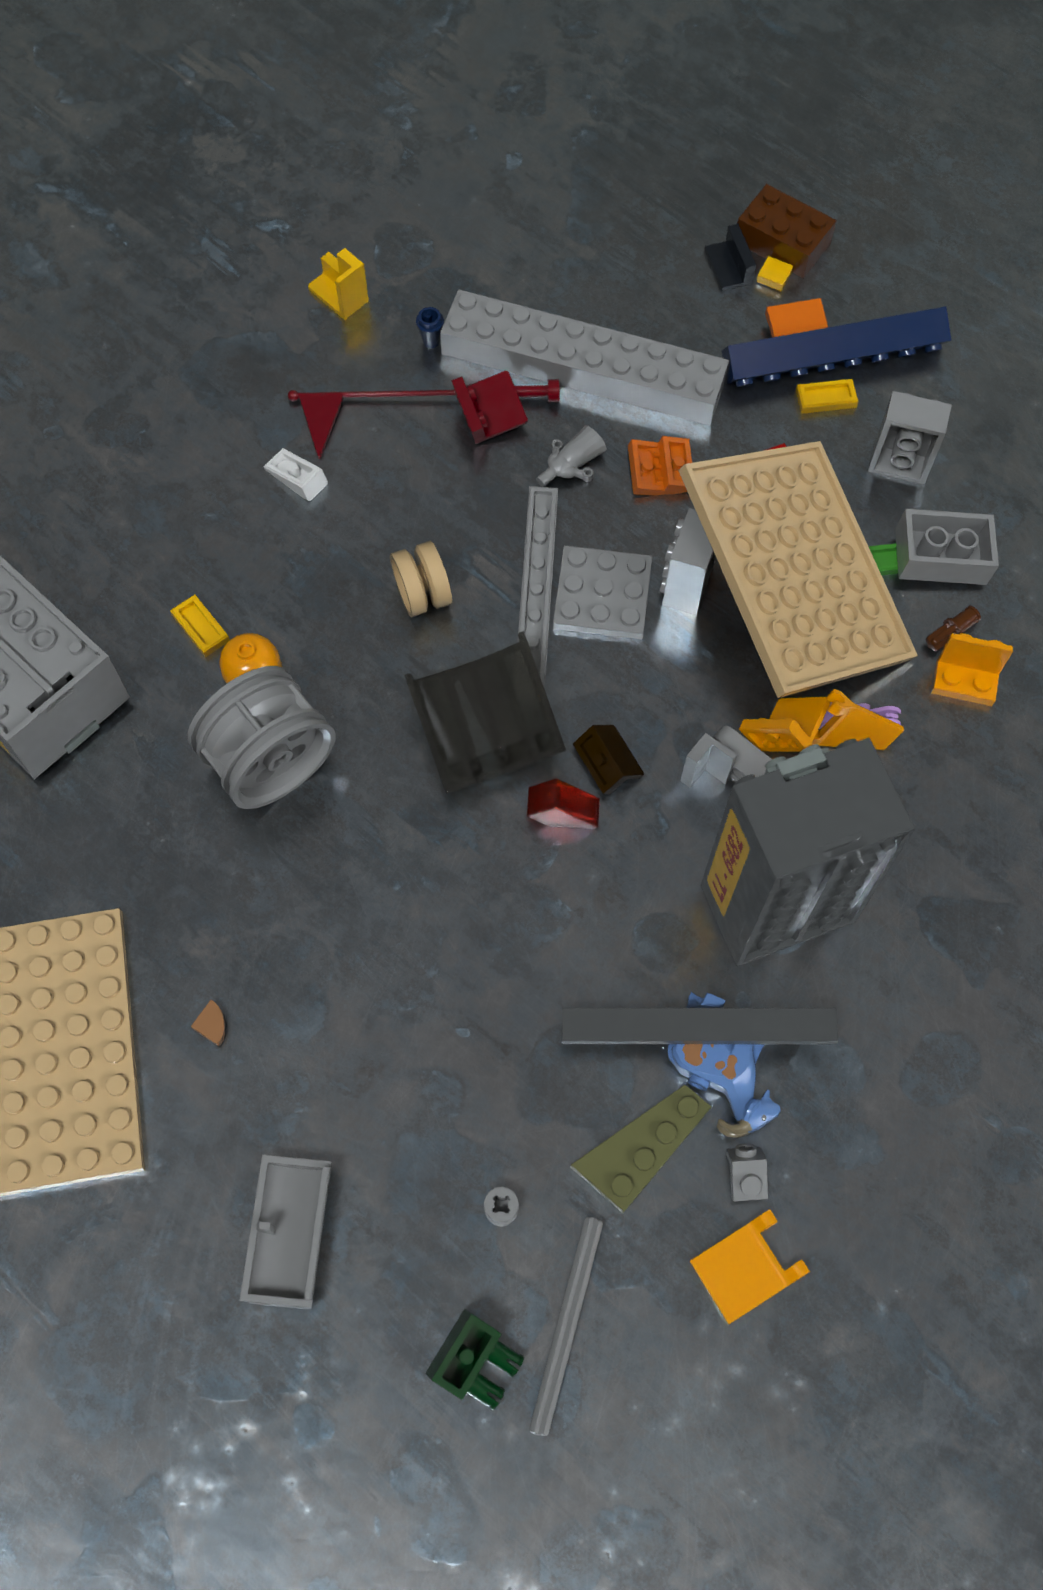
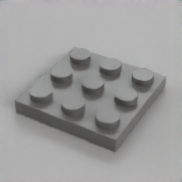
(602, 592)

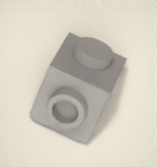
(748, 1173)

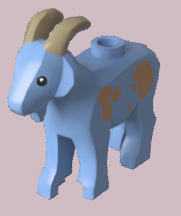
(727, 1070)

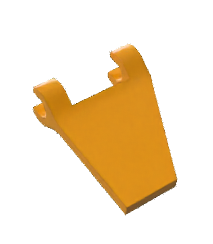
(855, 722)

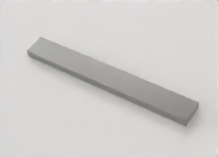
(538, 572)

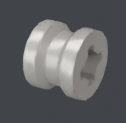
(501, 1216)

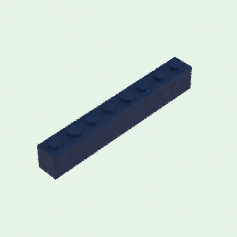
(837, 345)

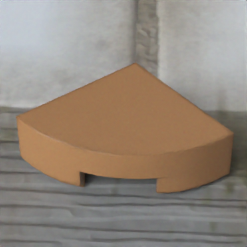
(211, 1024)

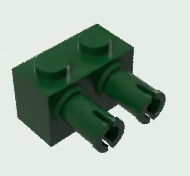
(464, 1354)

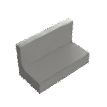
(708, 756)

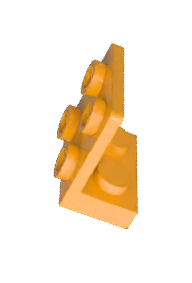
(970, 668)
(790, 725)

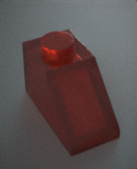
(562, 805)

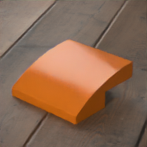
(796, 317)
(656, 465)

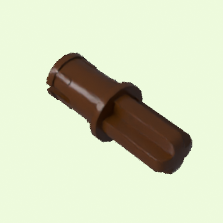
(955, 625)

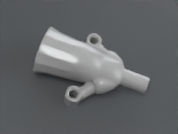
(577, 452)

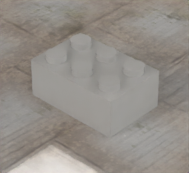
(909, 437)
(946, 546)
(687, 565)

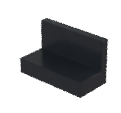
(732, 260)

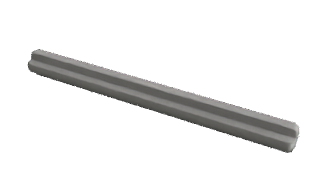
(566, 1327)

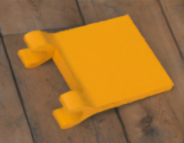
(743, 1269)

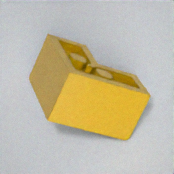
(341, 284)

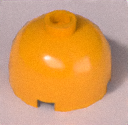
(247, 653)

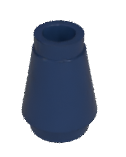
(430, 325)

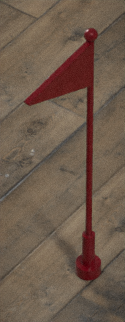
(323, 407)

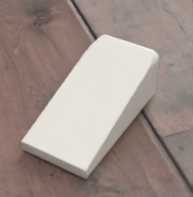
(297, 474)

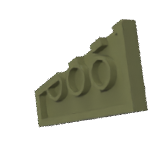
(637, 1152)

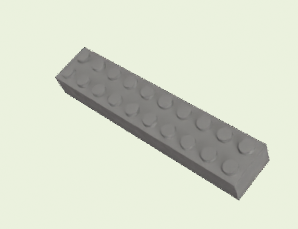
(584, 357)

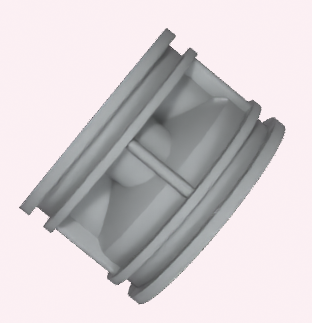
(261, 736)

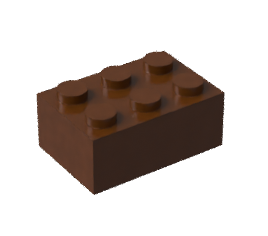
(786, 229)

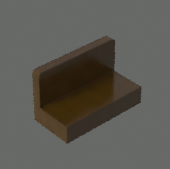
(607, 757)

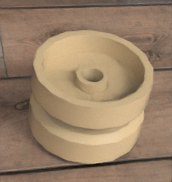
(421, 578)

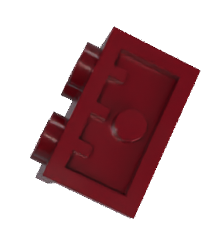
(490, 406)

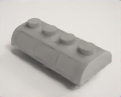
(286, 1232)

